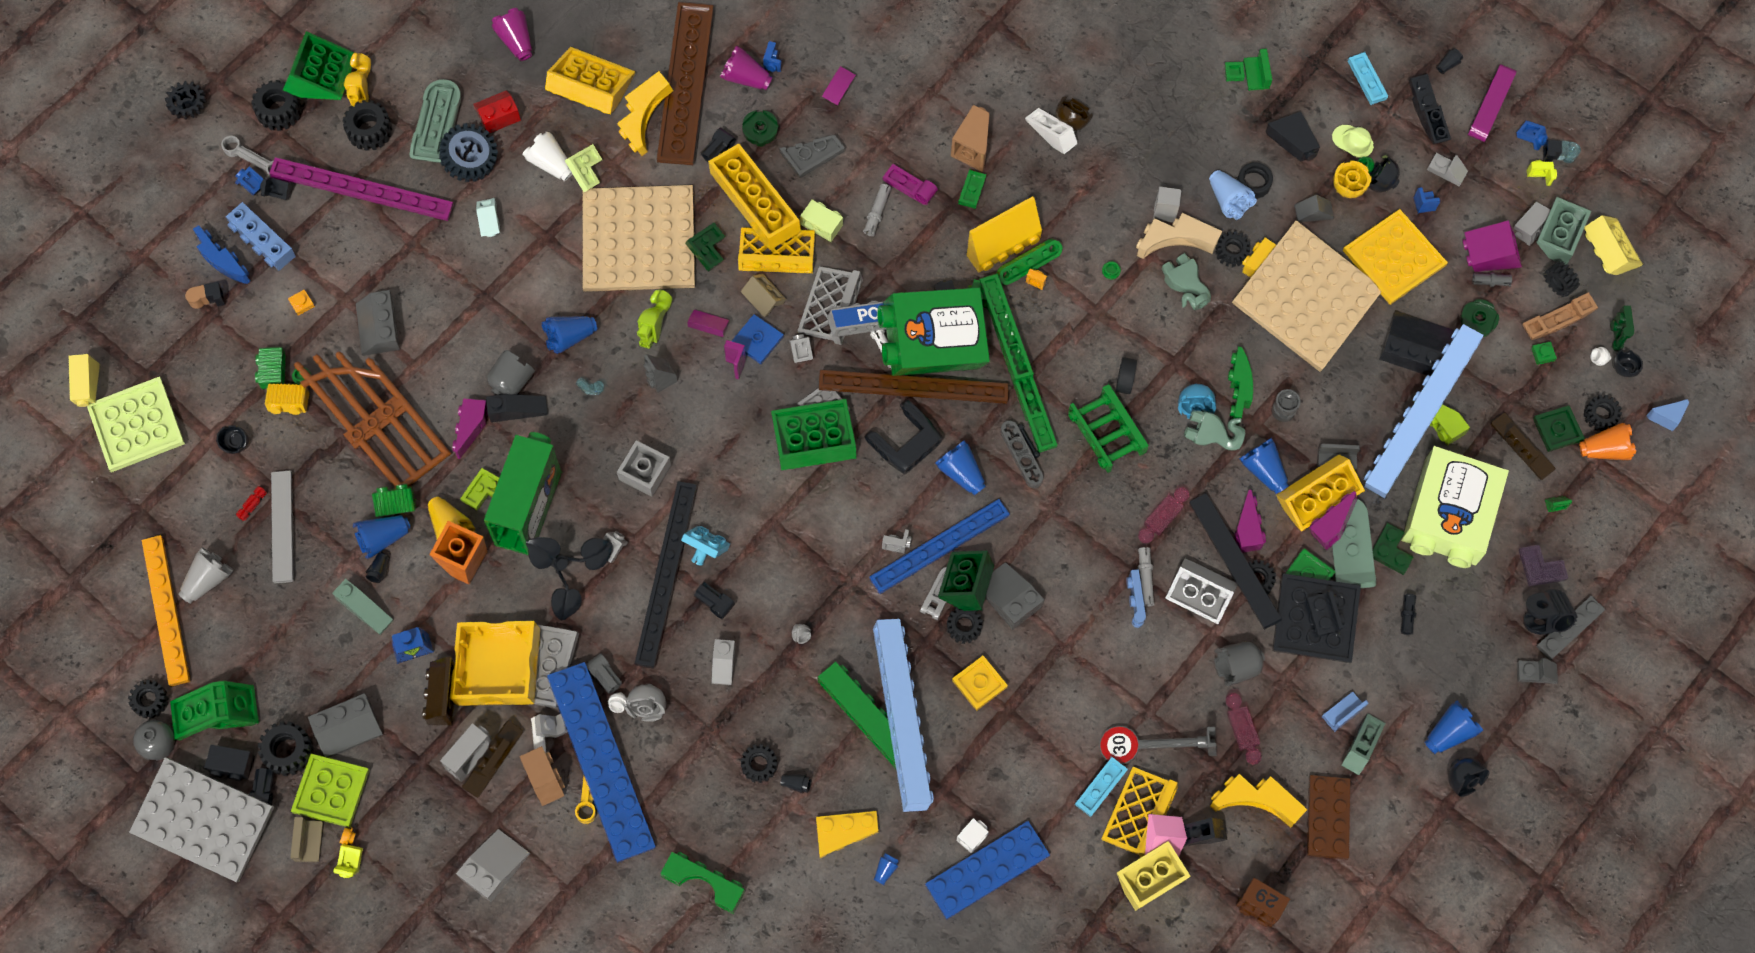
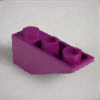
(472, 421)
(1332, 525)
(1248, 530)

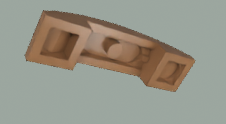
(1561, 317)

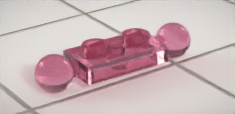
(1163, 515)
(1243, 728)

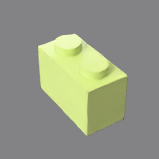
(822, 220)

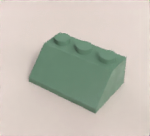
(1563, 230)

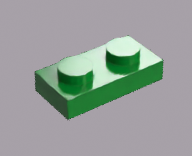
(972, 189)

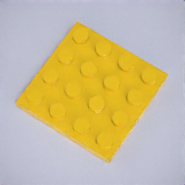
(1395, 256)

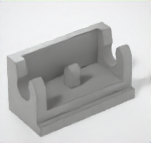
(1532, 223)

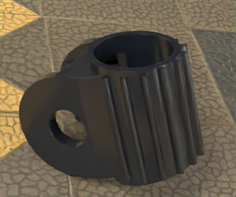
(1557, 612)

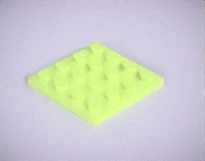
(135, 424)

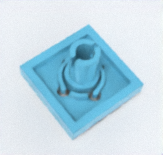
(705, 544)

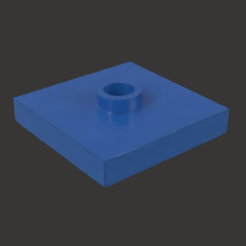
(758, 338)

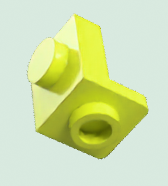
(1542, 169)
(348, 861)

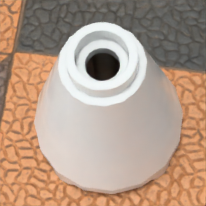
(548, 156)

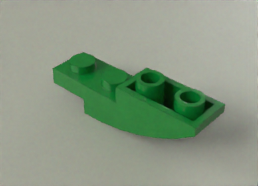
(1242, 382)

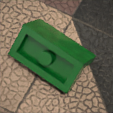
(1258, 71)

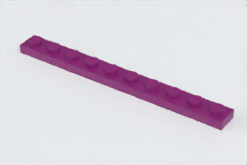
(361, 189)

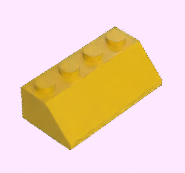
(1319, 491)

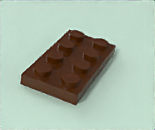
(1328, 817)

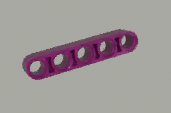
(1492, 103)

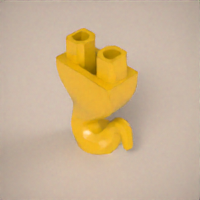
(356, 81)

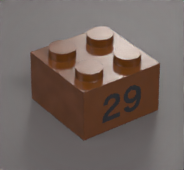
(1262, 903)

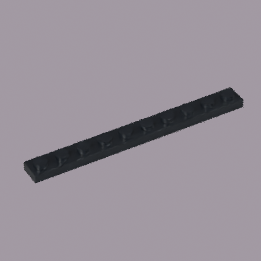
(665, 575)

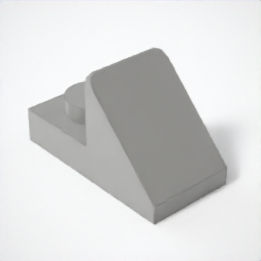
(1450, 170)

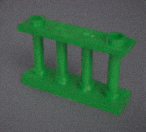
(1118, 413)

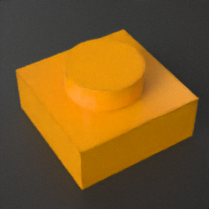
(1036, 279)
(301, 302)

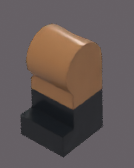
(205, 294)

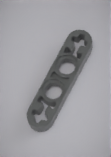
(1018, 455)

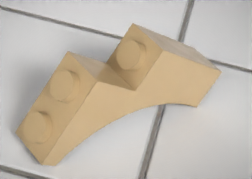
(1184, 231)

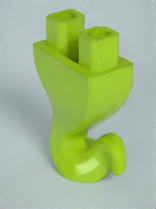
(652, 318)

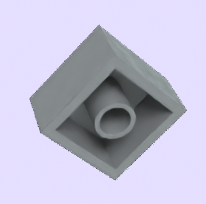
(644, 468)

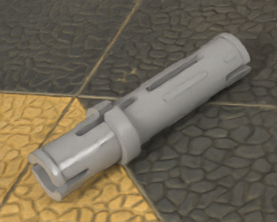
(874, 216)
(1145, 568)

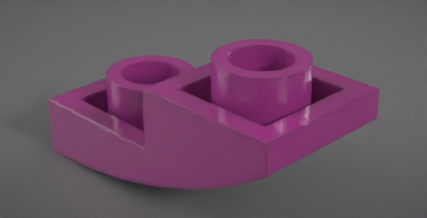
(838, 86)

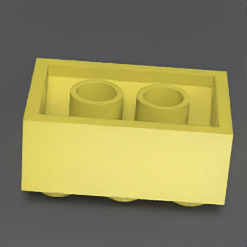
(1612, 245)
(1152, 875)

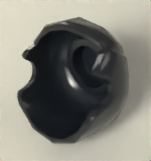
(1627, 364)
(232, 439)

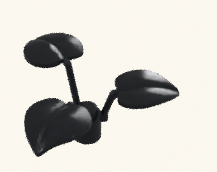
(546, 552)

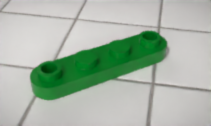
(1031, 259)

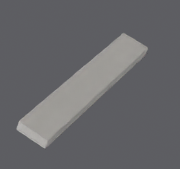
(282, 527)

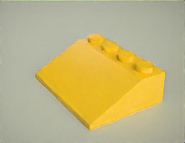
(589, 80)
(1004, 235)

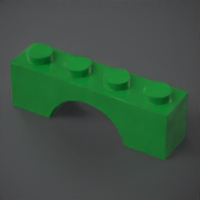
(680, 870)

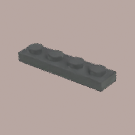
(1557, 641)

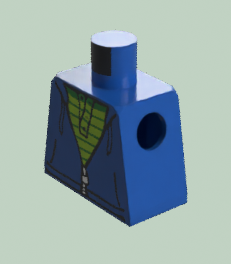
(411, 644)

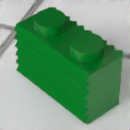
(270, 366)
(393, 500)

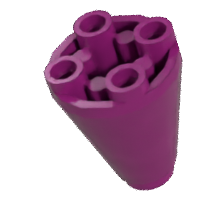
(514, 33)
(745, 70)

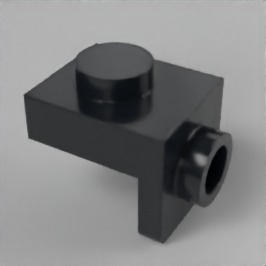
(275, 187)

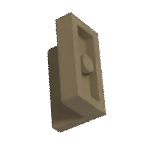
(762, 294)
(306, 840)

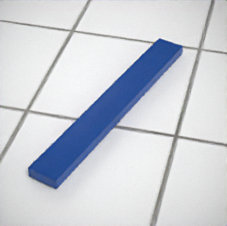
(939, 546)

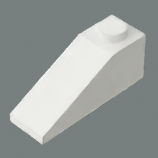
(1055, 132)

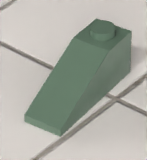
(362, 606)
(1363, 744)

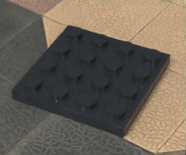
(1296, 630)

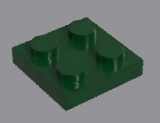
(1558, 428)

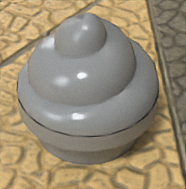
(801, 633)

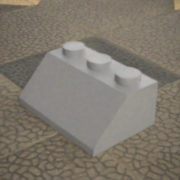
(1201, 591)

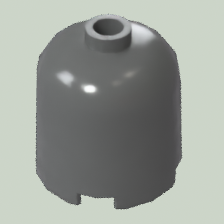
(508, 374)
(1239, 662)

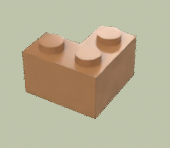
(543, 778)

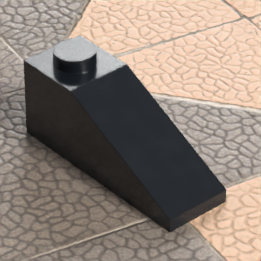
(513, 407)

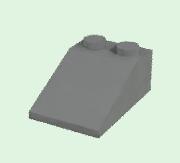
(493, 865)

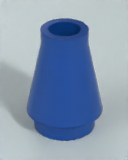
(885, 868)

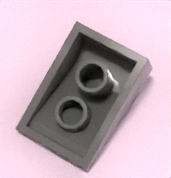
(1012, 596)

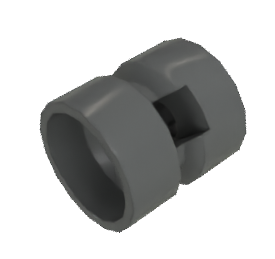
(1286, 405)

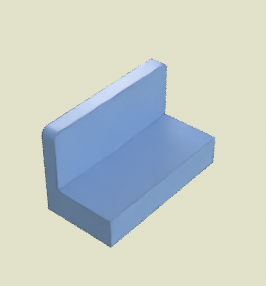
(1344, 711)

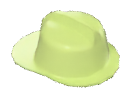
(1353, 140)

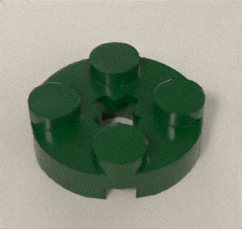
(760, 137)
(1488, 313)

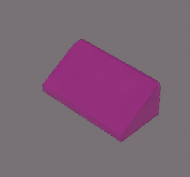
(708, 323)

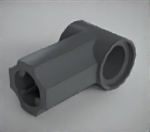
(600, 669)

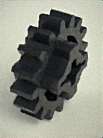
(185, 100)

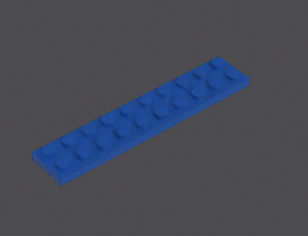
(601, 762)

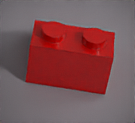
(497, 111)

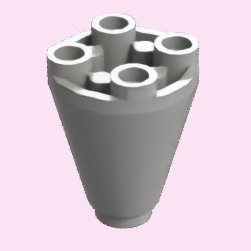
(203, 575)

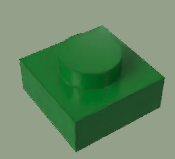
(1234, 71)
(1543, 353)

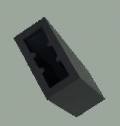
(1294, 136)

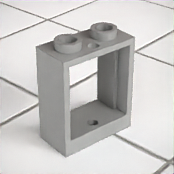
(466, 752)

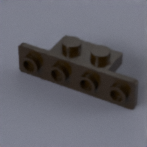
(1523, 446)
(492, 759)

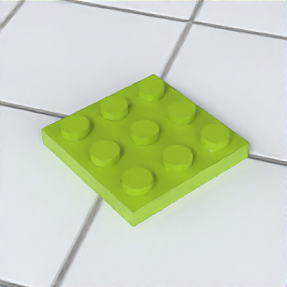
(330, 790)

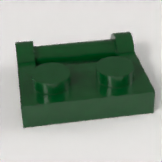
(1622, 327)

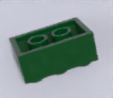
(967, 579)

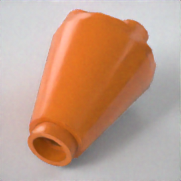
(1609, 444)

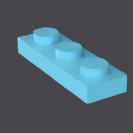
(1367, 78)
(1101, 786)

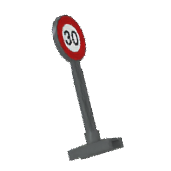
(1124, 744)

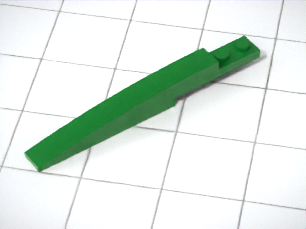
(1017, 363)

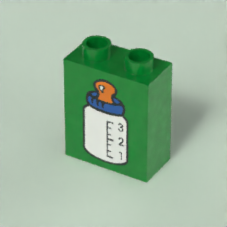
(934, 331)
(523, 492)

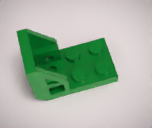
(214, 706)

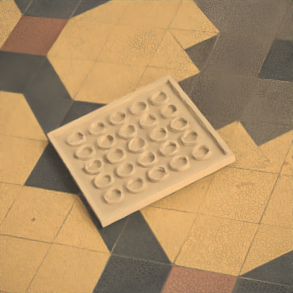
(638, 238)
(1307, 296)

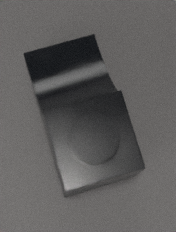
(1205, 832)

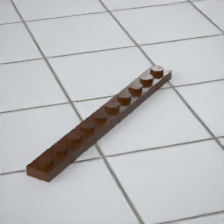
(913, 386)

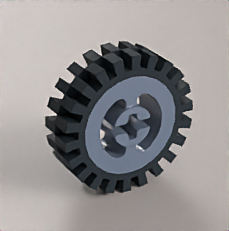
(476, 163)

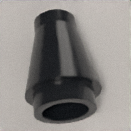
(1450, 60)
(377, 569)
(797, 782)

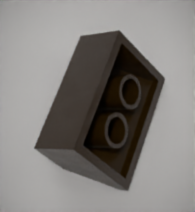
(439, 705)

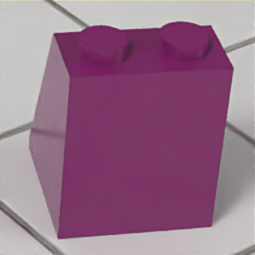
(1492, 248)

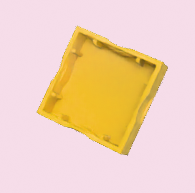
(495, 663)

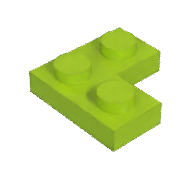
(482, 486)

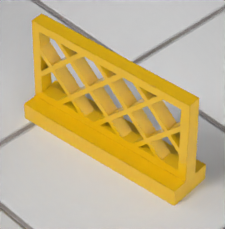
(776, 262)
(1161, 808)

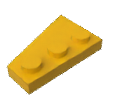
(844, 829)

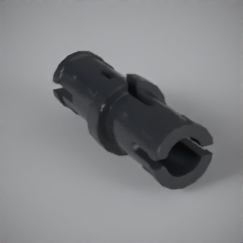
(1408, 614)

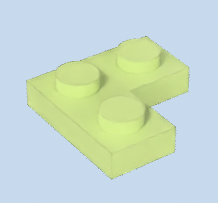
(581, 164)

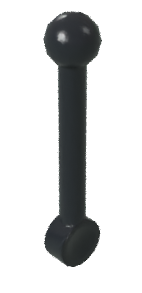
(1036, 454)

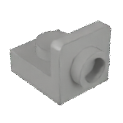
(801, 348)
(617, 541)
(895, 544)
(549, 726)

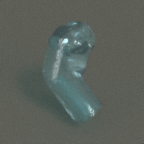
(590, 389)

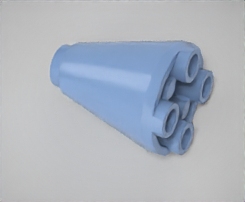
(1231, 195)

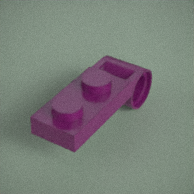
(910, 185)

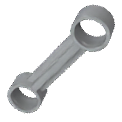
(246, 154)

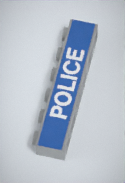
(854, 319)

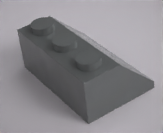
(377, 323)
(345, 725)

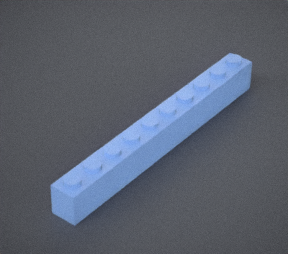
(1423, 411)
(902, 716)

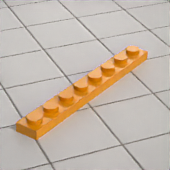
(165, 611)

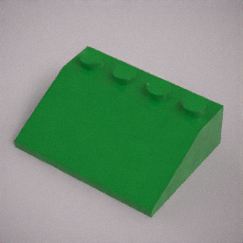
(318, 69)
(814, 434)

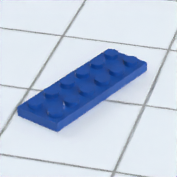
(987, 870)

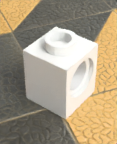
(972, 835)

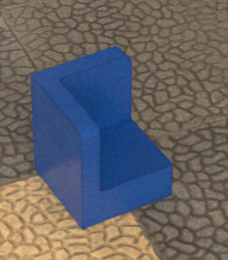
(1425, 201)

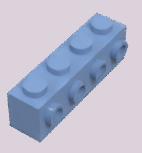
(260, 236)

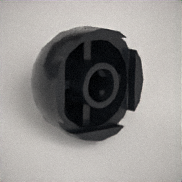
(1384, 175)
(1466, 775)

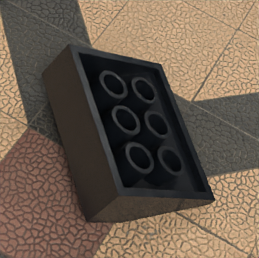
(1415, 343)

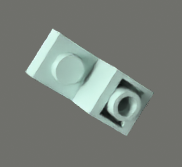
(487, 217)

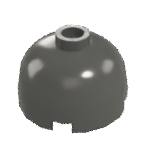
(154, 740)

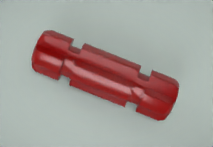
(251, 503)

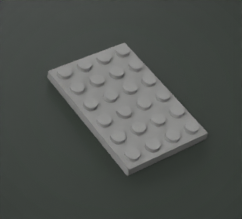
(201, 819)

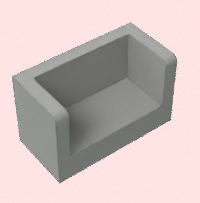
(1167, 204)

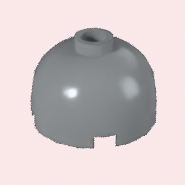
(646, 702)

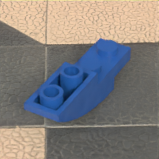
(220, 258)

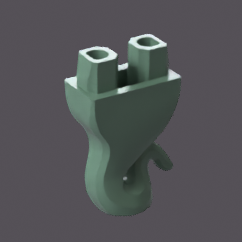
(1186, 280)
(1211, 430)

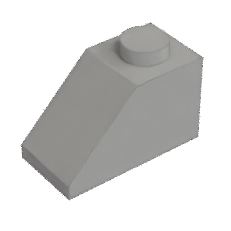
(723, 662)

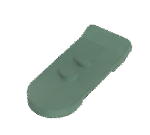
(436, 117)
(1354, 551)

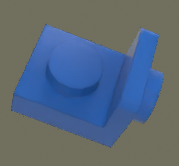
(770, 59)
(1533, 133)
(249, 180)

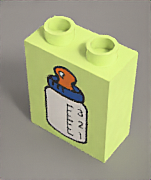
(1454, 507)

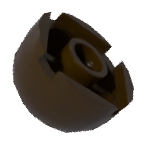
(1073, 113)

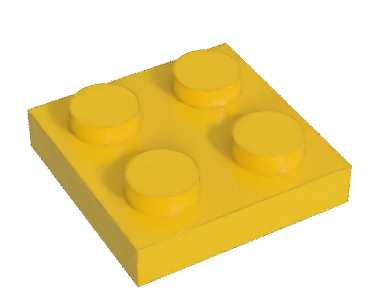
(979, 683)

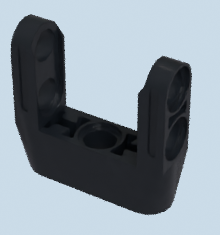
(915, 449)

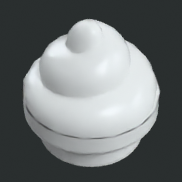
(1600, 356)
(617, 702)

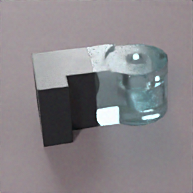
(1560, 150)

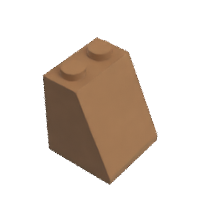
(970, 140)

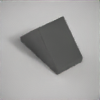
(1314, 209)

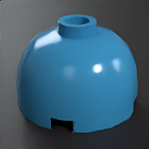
(1196, 398)

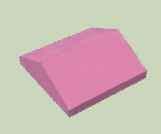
(1165, 829)

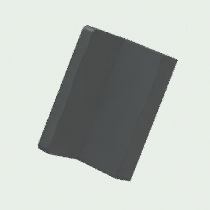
(1329, 451)

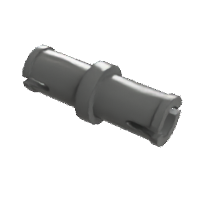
(1491, 279)

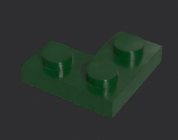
(702, 246)
(1387, 553)

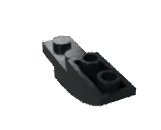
(1428, 111)

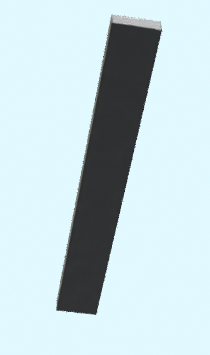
(1235, 561)

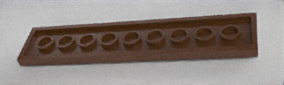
(686, 79)

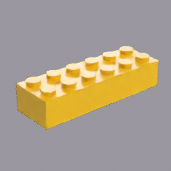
(754, 196)

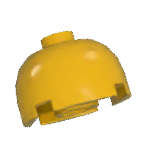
(1351, 179)

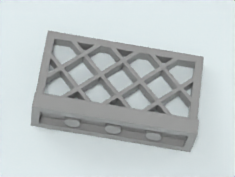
(849, 297)

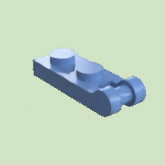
(1136, 599)

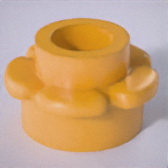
(347, 836)

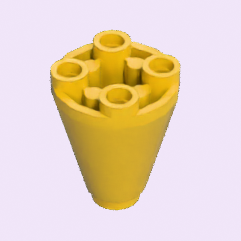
(442, 511)

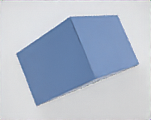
(1668, 415)

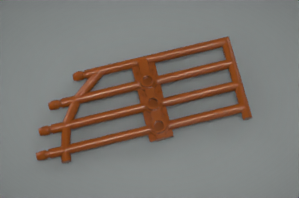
(377, 420)

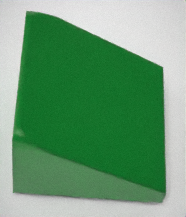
(1557, 503)

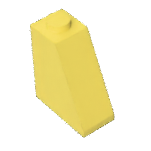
(83, 379)

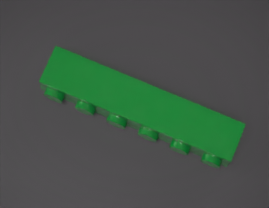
(859, 708)

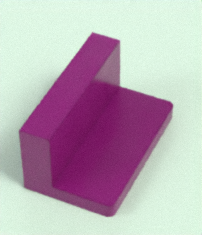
(736, 355)

